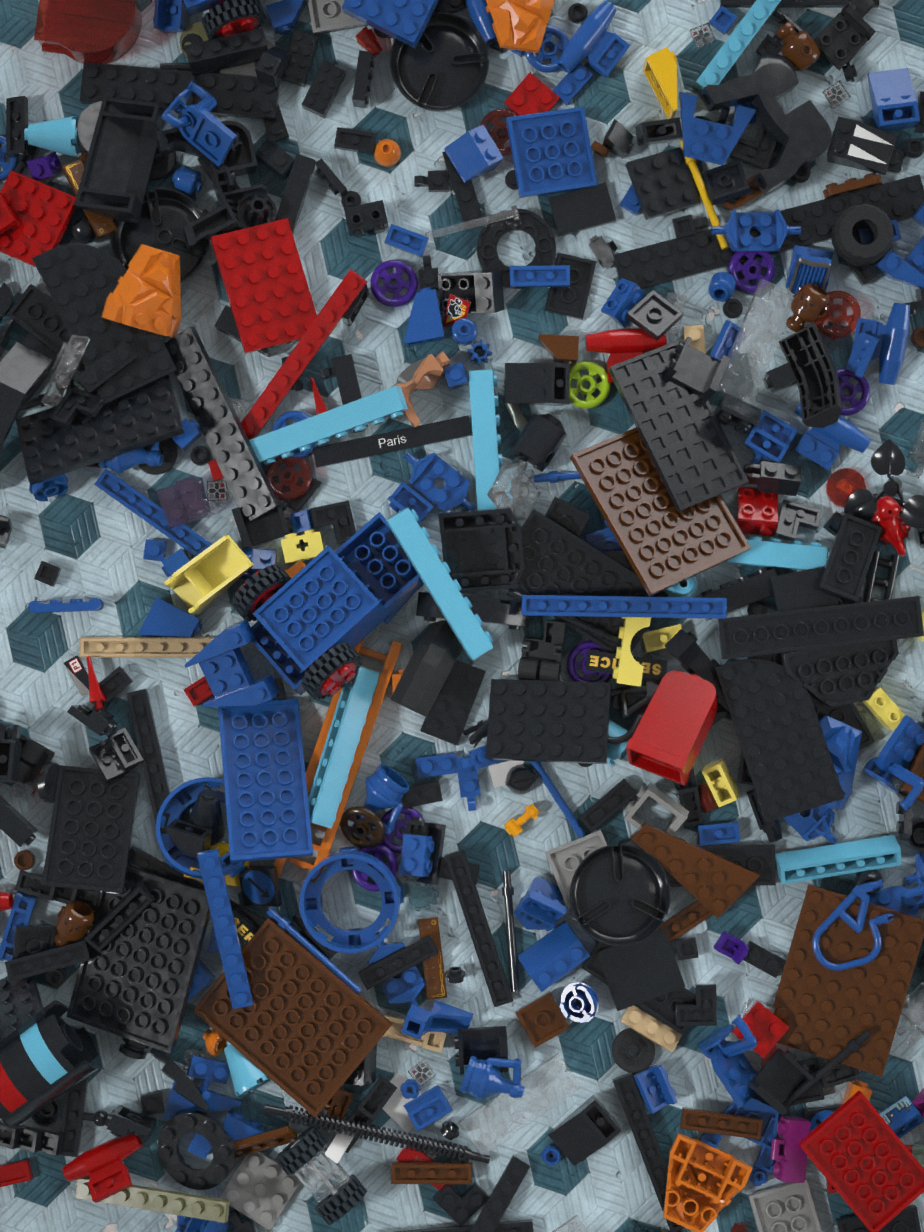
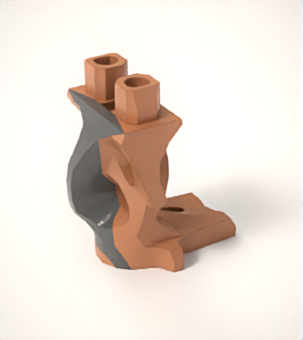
(421, 375)

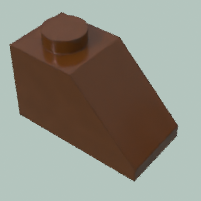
(561, 347)

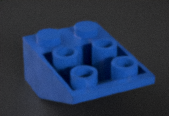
(893, 100)

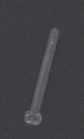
(474, 223)

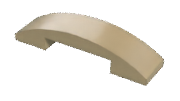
(431, 1040)

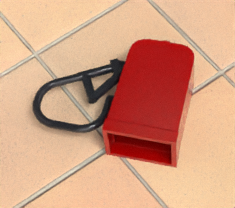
(673, 725)

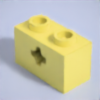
(294, 554)
(884, 709)
(721, 782)

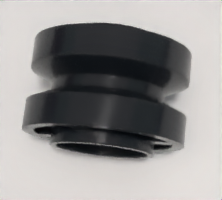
(133, 1049)

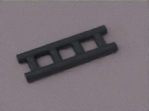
(871, 580)

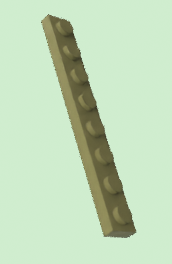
(163, 1201)

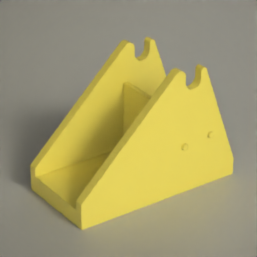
(209, 574)

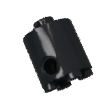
(539, 440)

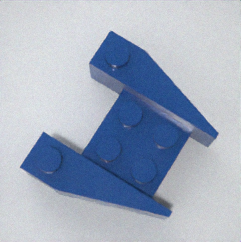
(912, 267)
(228, 671)

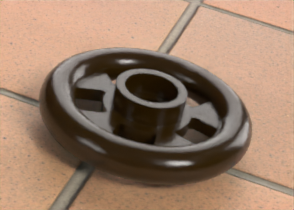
(362, 827)

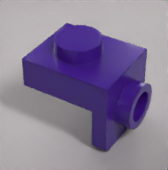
(44, 166)
(731, 947)

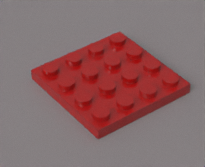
(40, 215)

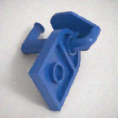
(199, 125)
(896, 756)
(900, 898)
(729, 1060)

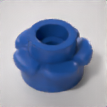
(410, 1083)
(551, 1150)
(758, 1181)

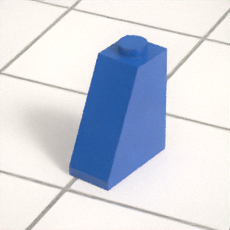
(424, 320)
(170, 620)

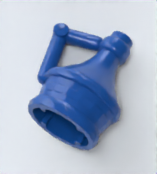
(139, 456)
(385, 791)
(485, 1079)

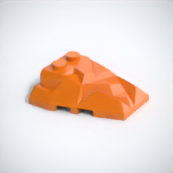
(520, 22)
(148, 293)
(700, 1182)

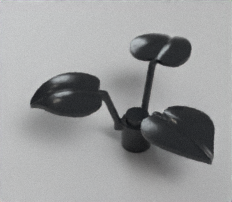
(887, 460)

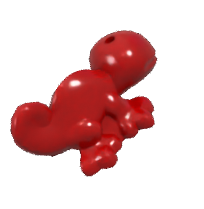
(893, 527)

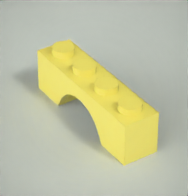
(628, 670)

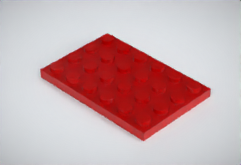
(265, 284)
(865, 1162)

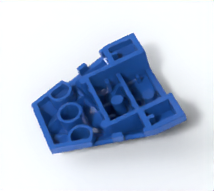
(843, 746)

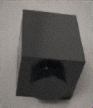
(779, 377)

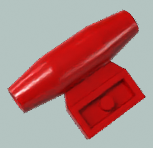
(622, 344)
(104, 1166)

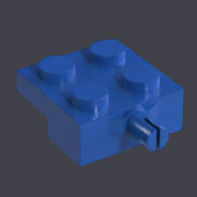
(769, 438)

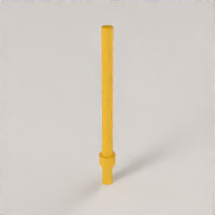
(705, 198)

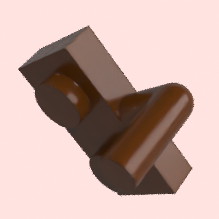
(338, 1104)

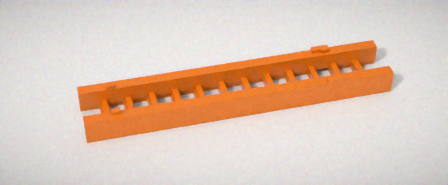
(377, 699)

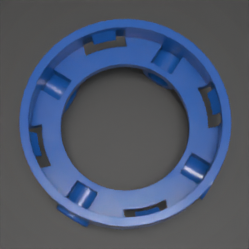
(175, 804)
(354, 939)

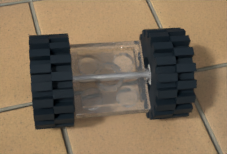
(322, 1177)

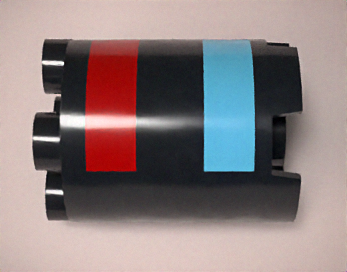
(43, 1065)

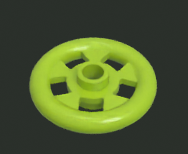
(603, 386)

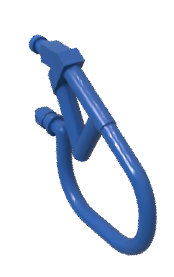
(857, 926)

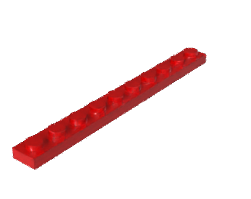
(303, 353)

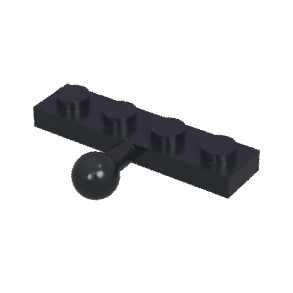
(73, 1118)

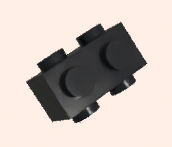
(366, 216)

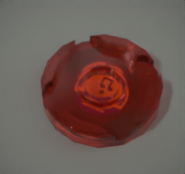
(842, 485)

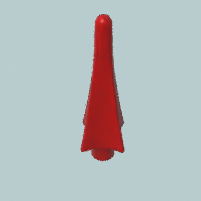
(320, 406)
(95, 692)

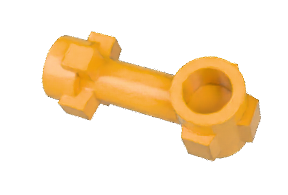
(513, 826)

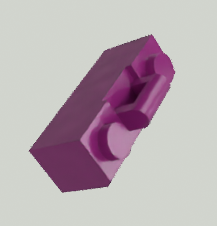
(789, 1156)

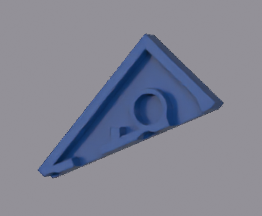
(216, 1102)

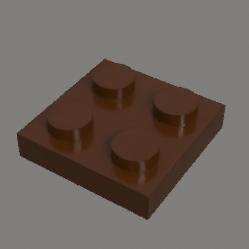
(542, 1019)

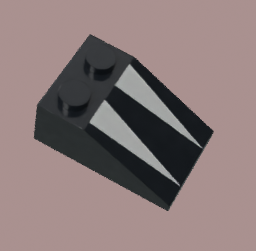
(860, 146)

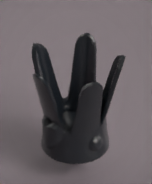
(480, 731)

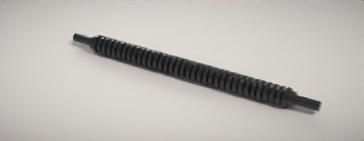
(377, 1133)

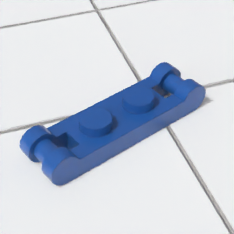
(74, 606)
(18, 916)

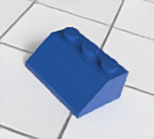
(553, 956)

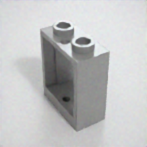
(663, 799)

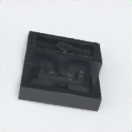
(116, 755)

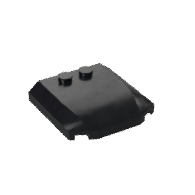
(482, 548)

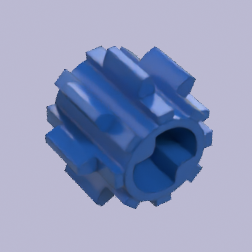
(484, 349)

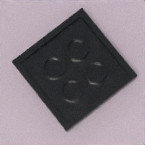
(662, 183)

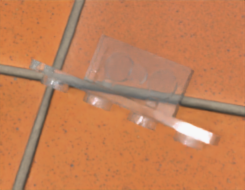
(64, 369)

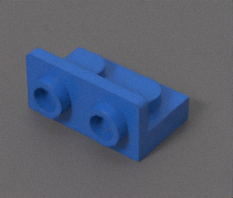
(861, 354)

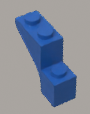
(440, 1019)
(234, 1125)

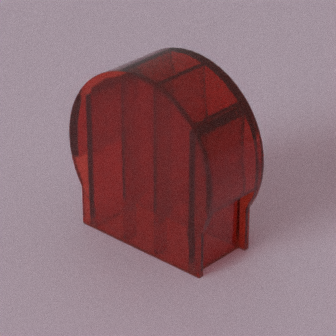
(88, 28)

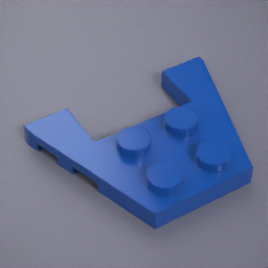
(708, 139)
(758, 1109)

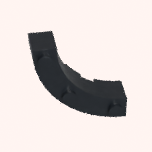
(488, 609)
(695, 661)

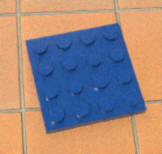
(551, 152)

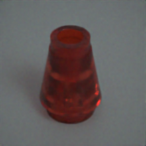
(368, 41)
(706, 797)

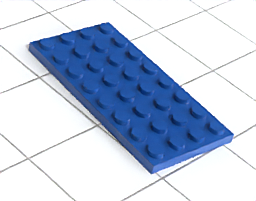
(265, 781)

